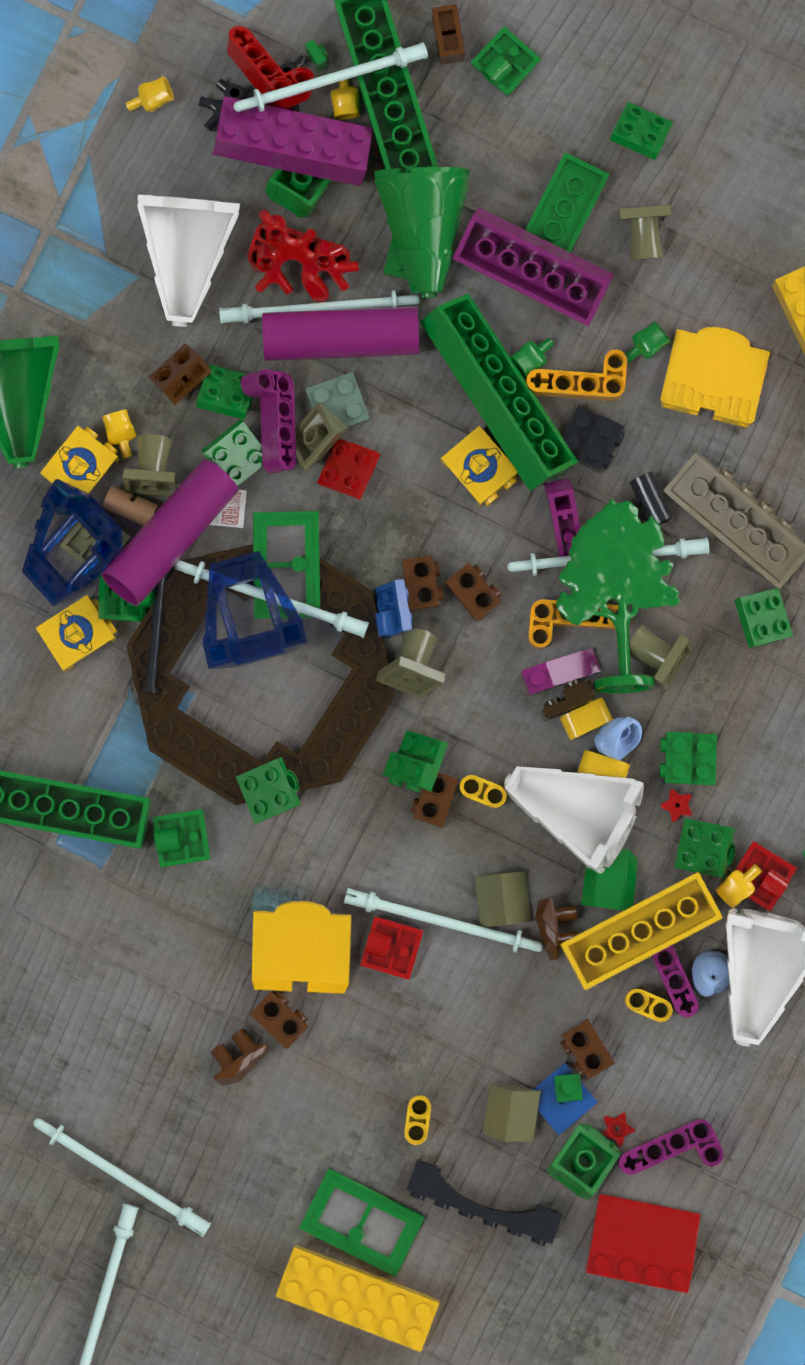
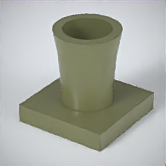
(644, 230)
(151, 475)
(660, 655)
(410, 670)

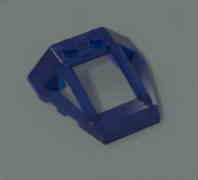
(83, 508)
(239, 652)

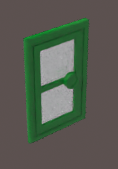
(292, 551)
(362, 1222)

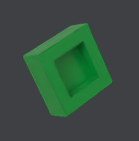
(317, 54)
(568, 1088)

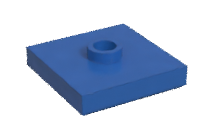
(562, 1115)

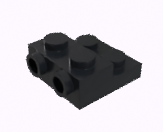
(592, 438)

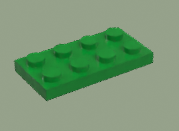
(567, 202)

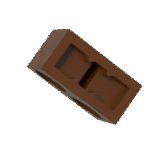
(448, 34)
(180, 374)
(416, 584)
(468, 596)
(440, 800)
(275, 1024)
(592, 1045)

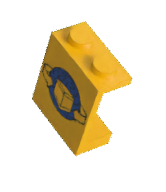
(81, 460)
(480, 466)
(76, 632)

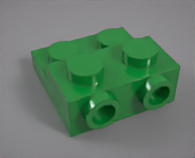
(688, 758)
(415, 762)

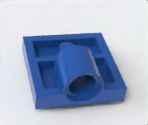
(392, 609)

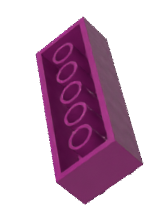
(293, 142)
(533, 266)

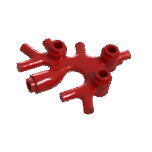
(289, 248)

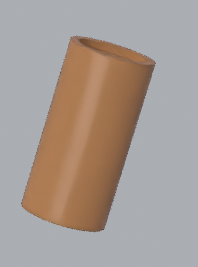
(129, 506)

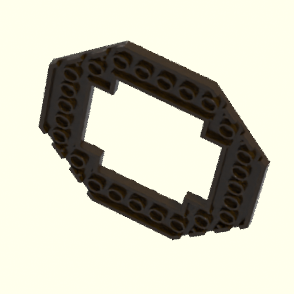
(213, 758)

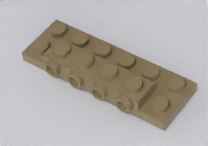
(738, 518)

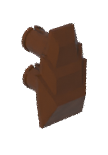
(547, 920)
(235, 1070)

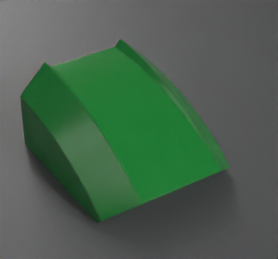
(296, 191)
(614, 886)
(584, 1161)

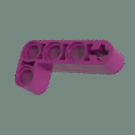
(277, 417)
(666, 972)
(667, 1151)

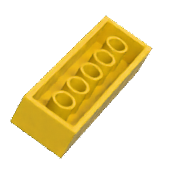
(641, 931)
(357, 1298)

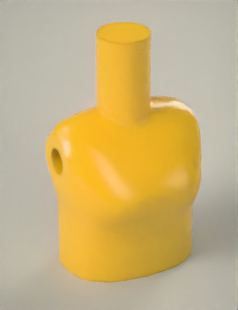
(152, 95)
(345, 101)
(120, 431)
(738, 886)

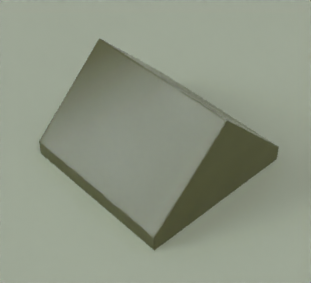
(317, 435)
(502, 899)
(511, 1113)

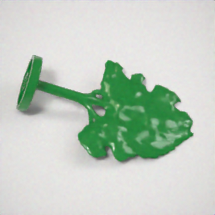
(616, 562)

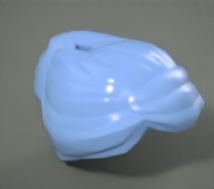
(618, 737)
(710, 973)

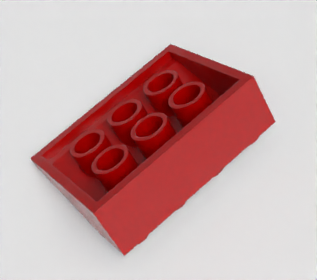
(643, 1243)

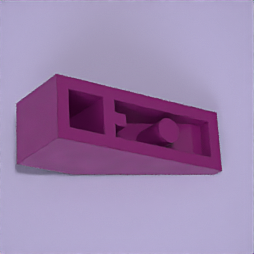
(562, 513)
(560, 671)

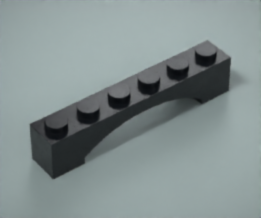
(538, 1223)

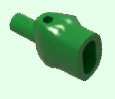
(648, 342)
(531, 356)

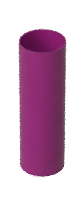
(340, 333)
(170, 532)

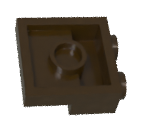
(573, 696)

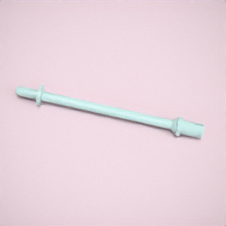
(400, 57)
(247, 313)
(680, 548)
(340, 621)
(372, 902)
(183, 1215)
(123, 1232)

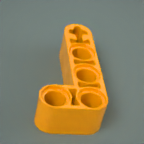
(575, 379)
(554, 619)

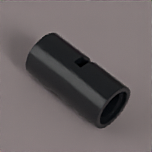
(649, 494)

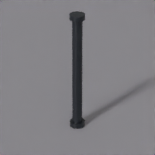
(155, 637)

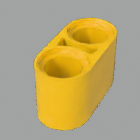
(586, 718)
(602, 765)
(481, 795)
(648, 1004)
(414, 1119)

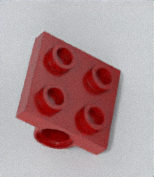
(348, 469)
(774, 876)
(391, 948)

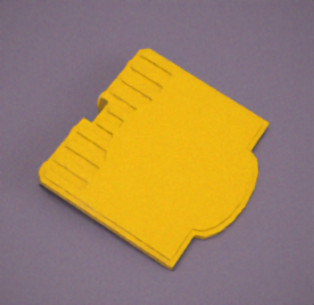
(715, 373)
(301, 945)

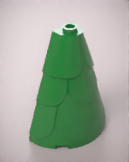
(424, 218)
(24, 392)

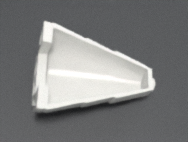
(185, 248)
(579, 809)
(763, 970)

